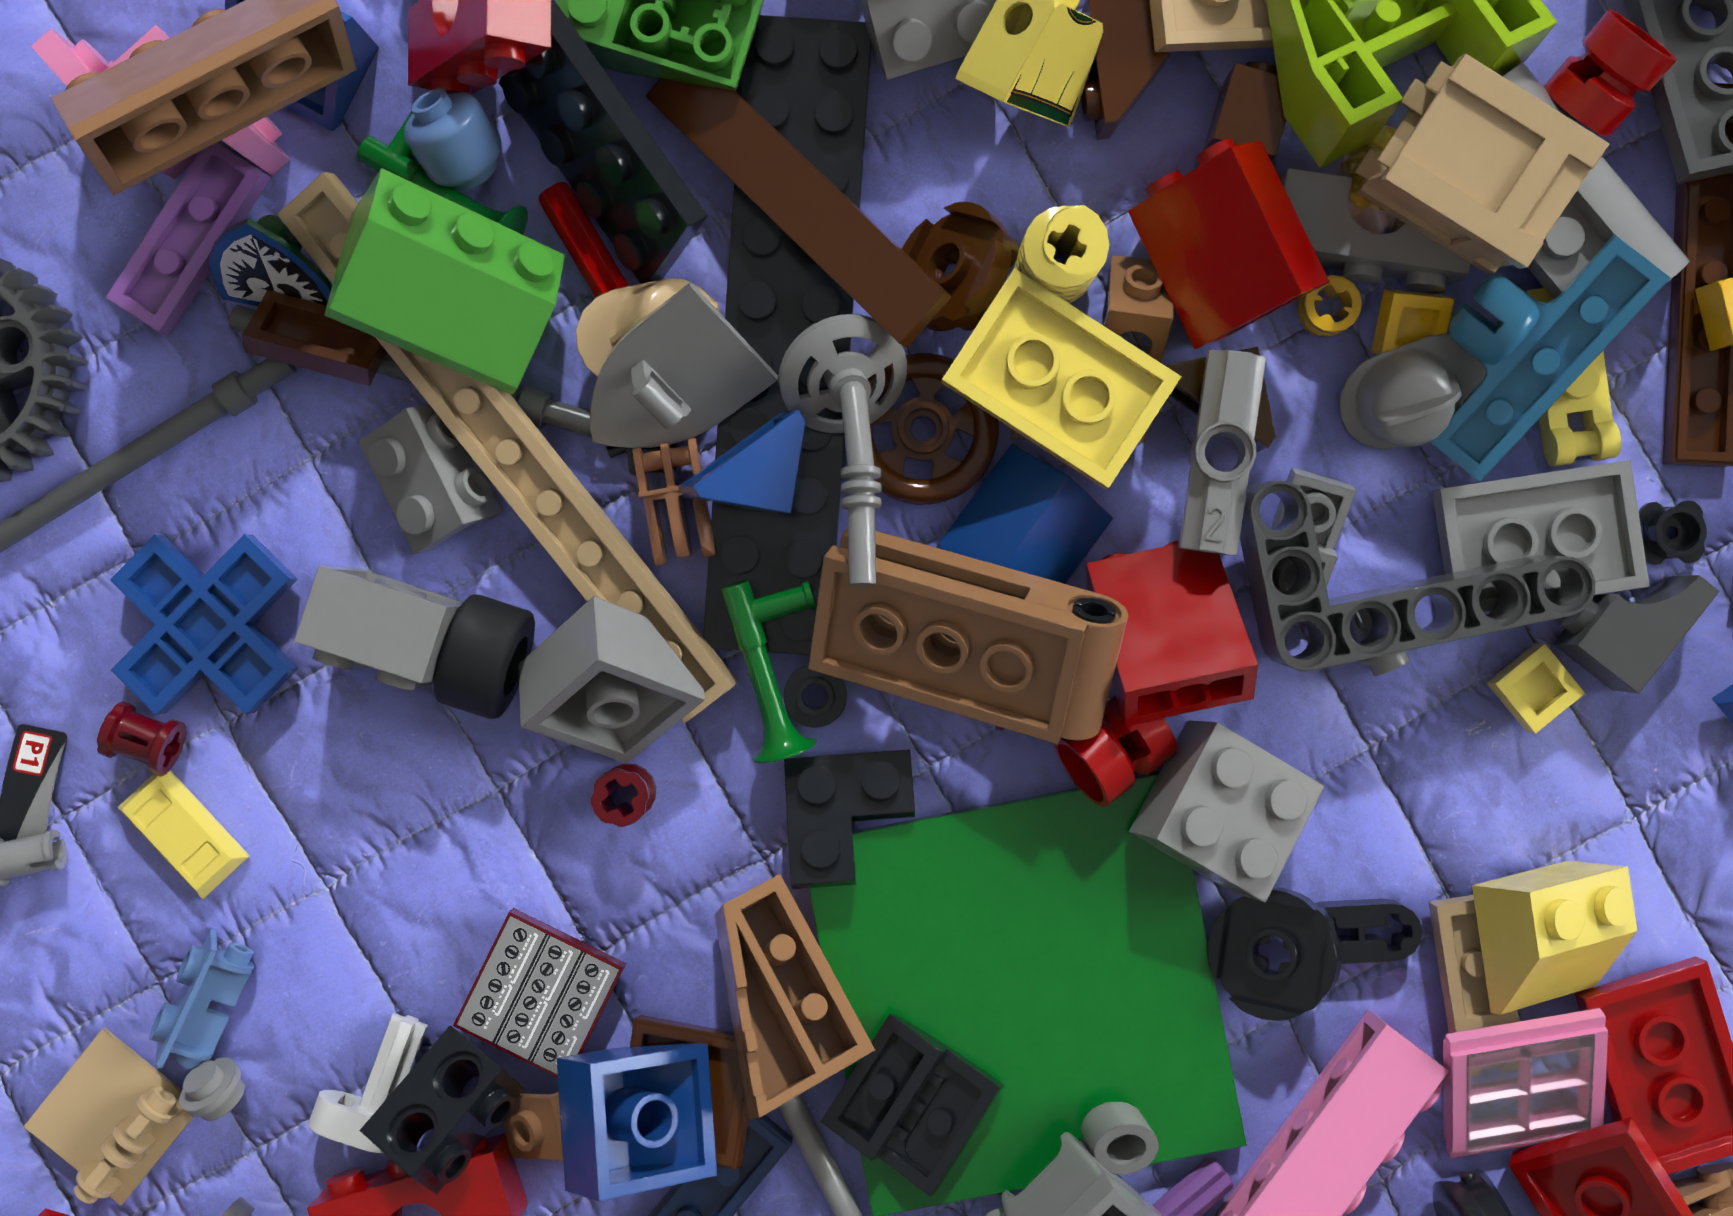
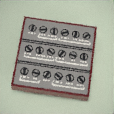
(538, 992)

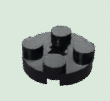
(1246, 975)

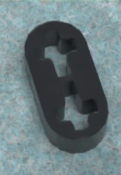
(1372, 913)

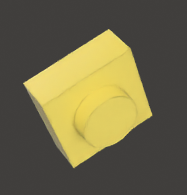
(1535, 688)

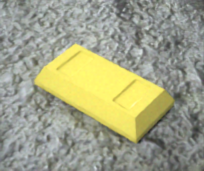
(183, 832)

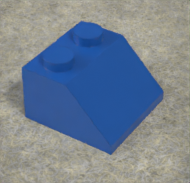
(636, 1119)

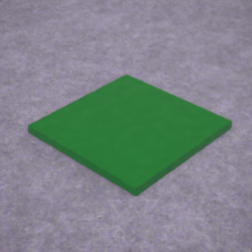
(1049, 962)

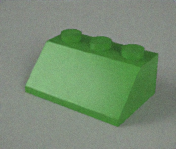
(444, 282)

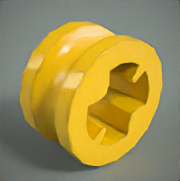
(1325, 325)

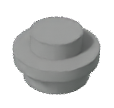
(212, 1089)

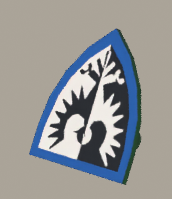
(263, 258)

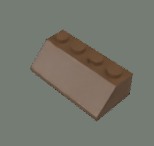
(203, 85)

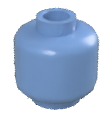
(452, 139)

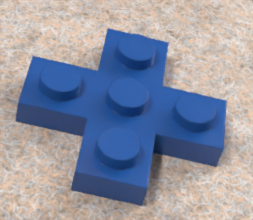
(204, 624)

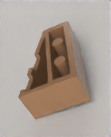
(783, 999)

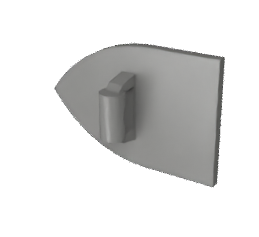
(675, 376)

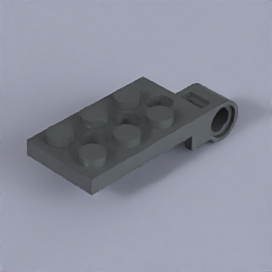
(1686, 100)

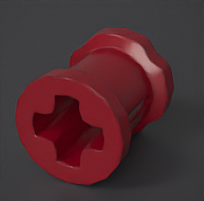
(121, 732)
(623, 814)

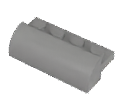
(1593, 216)

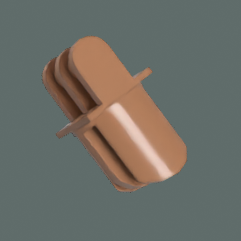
(667, 459)

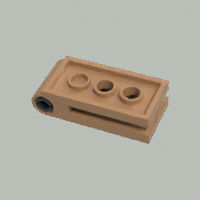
(970, 638)

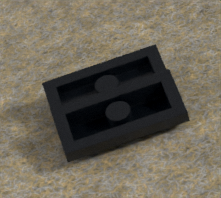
(912, 1103)

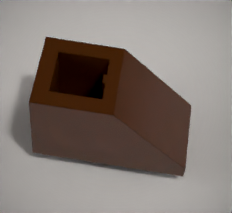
(1122, 64)

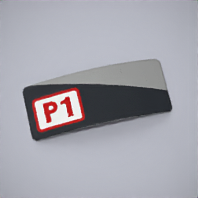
(29, 781)

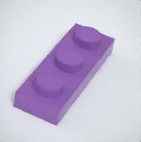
(178, 246)

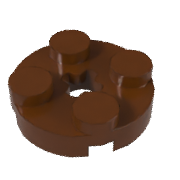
(982, 255)

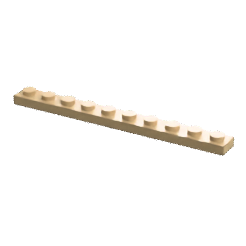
(522, 464)

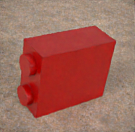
(1226, 241)
(1181, 634)

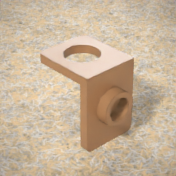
(1139, 302)
(535, 1127)

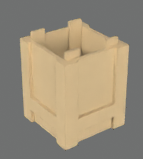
(1479, 165)

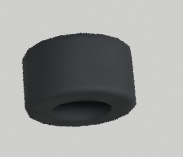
(482, 656)

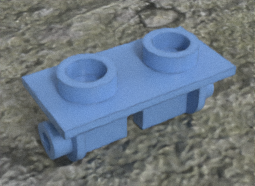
(189, 1025)

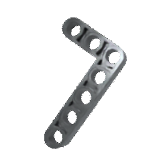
(1391, 607)

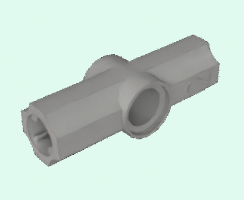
(1228, 410)

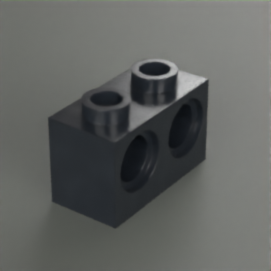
(432, 1099)

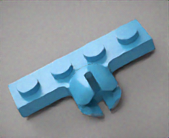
(1538, 349)

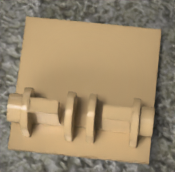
(110, 1119)

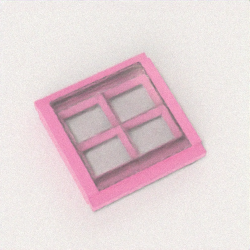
(1524, 1082)

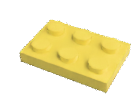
(1060, 379)

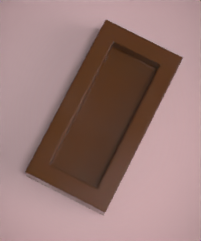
(302, 336)

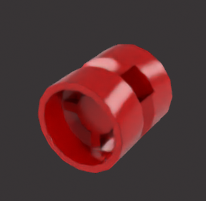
(1614, 67)
(1107, 762)

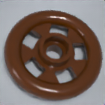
(949, 475)

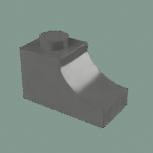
(1631, 640)

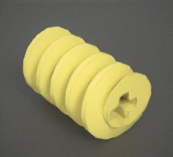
(1075, 234)

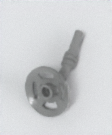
(852, 396)

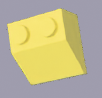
(1552, 930)

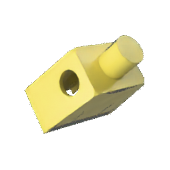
(1034, 56)

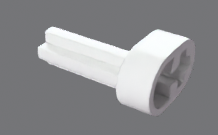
(342, 1114)

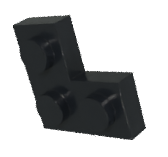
(825, 799)

